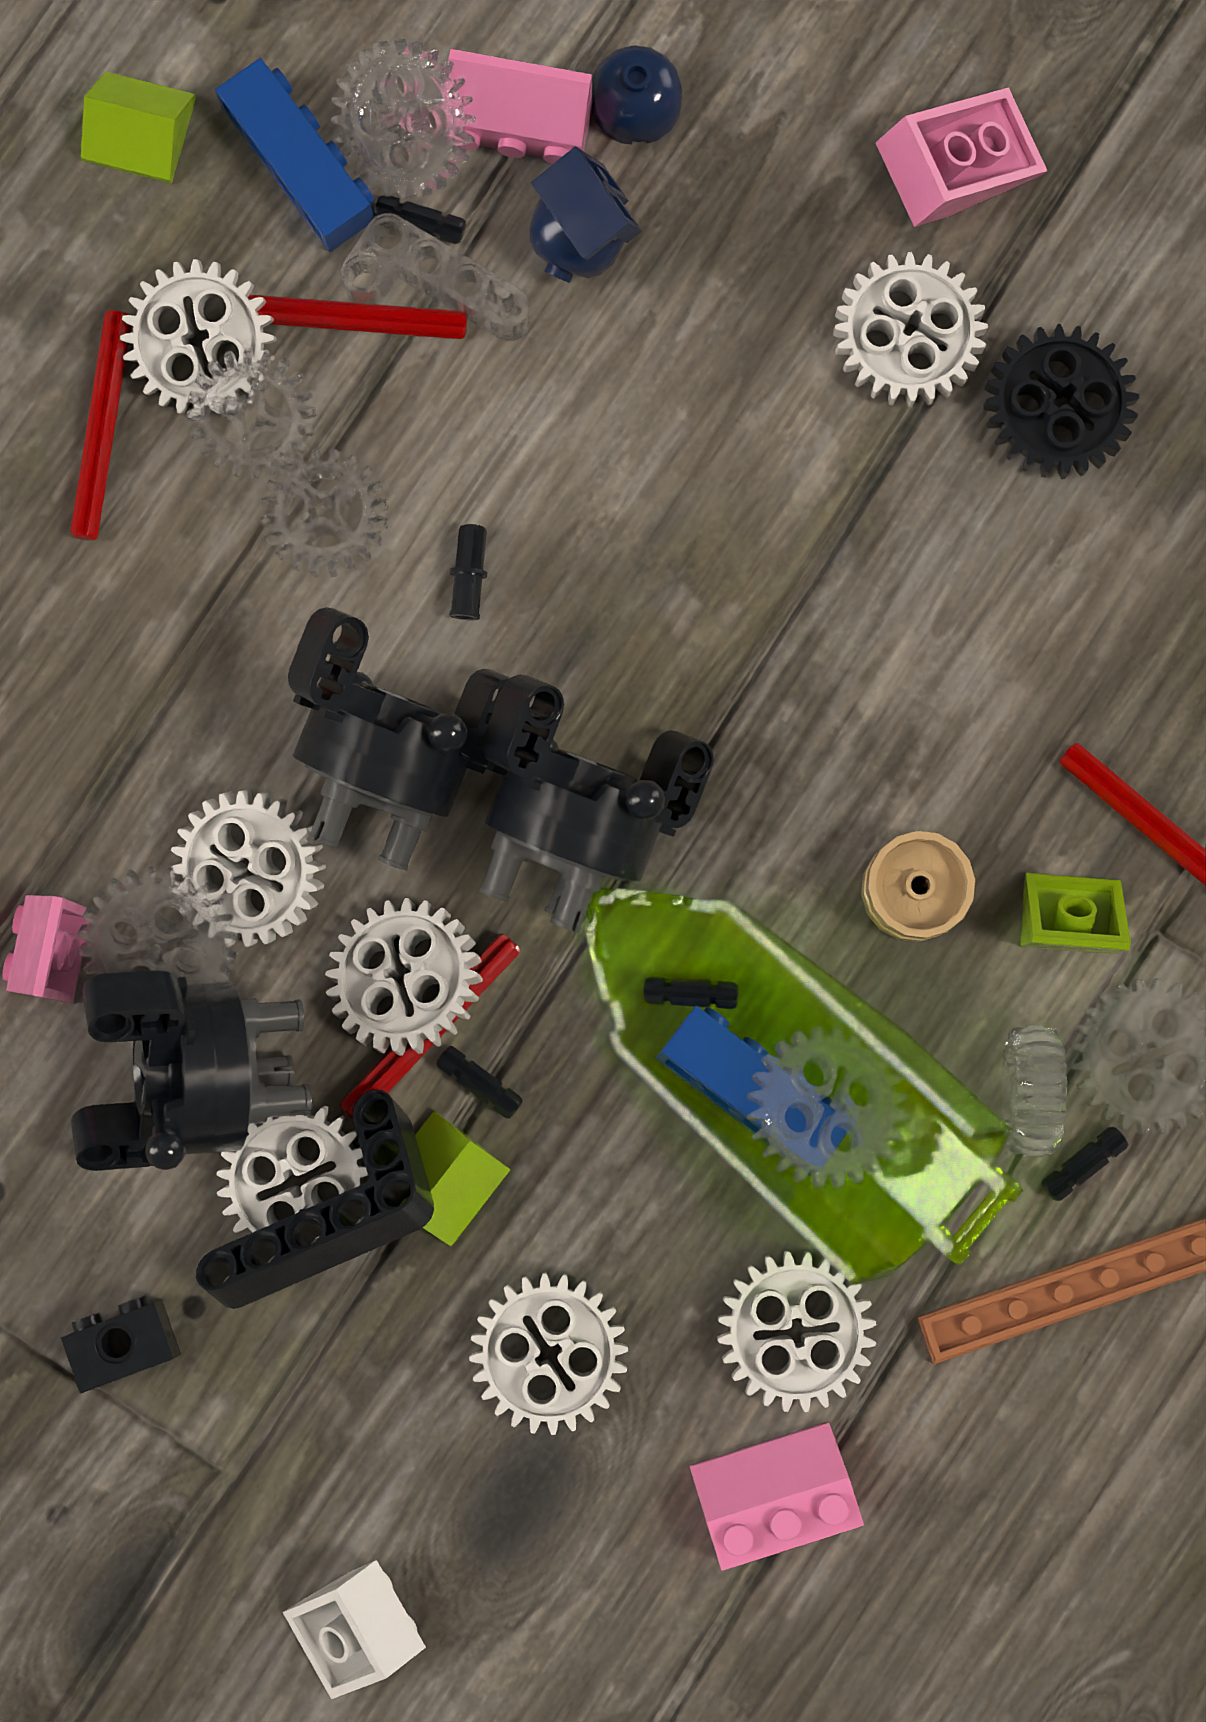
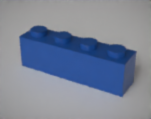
(296, 154)
(722, 1069)

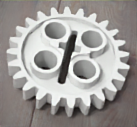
(930, 294)
(158, 351)
(263, 830)
(363, 988)
(279, 1142)
(511, 1376)
(800, 1376)

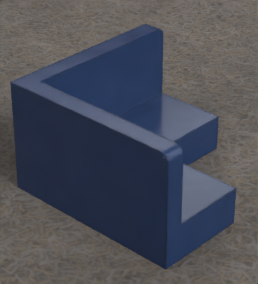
(586, 202)

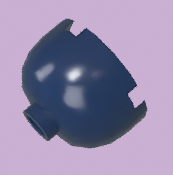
(636, 95)
(562, 257)

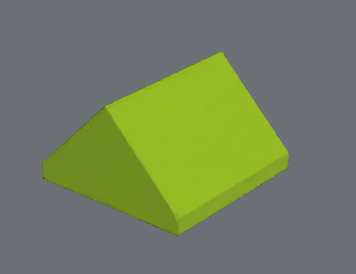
(135, 126)
(1074, 914)
(458, 1176)

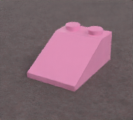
(959, 155)
(46, 948)

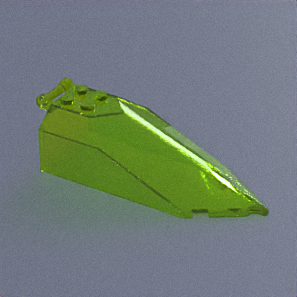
(949, 1132)

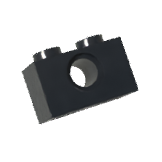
(98, 1364)

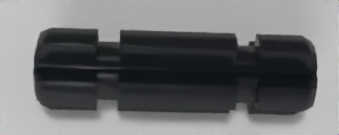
(427, 219)
(691, 992)
(479, 1082)
(1085, 1163)

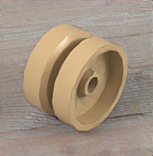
(943, 872)

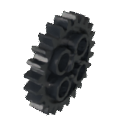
(1089, 372)

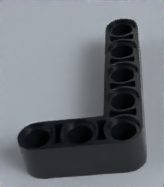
(332, 1219)

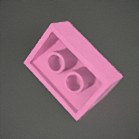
(523, 105)
(776, 1496)

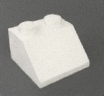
(355, 1630)

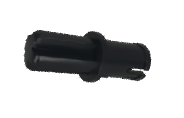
(468, 572)

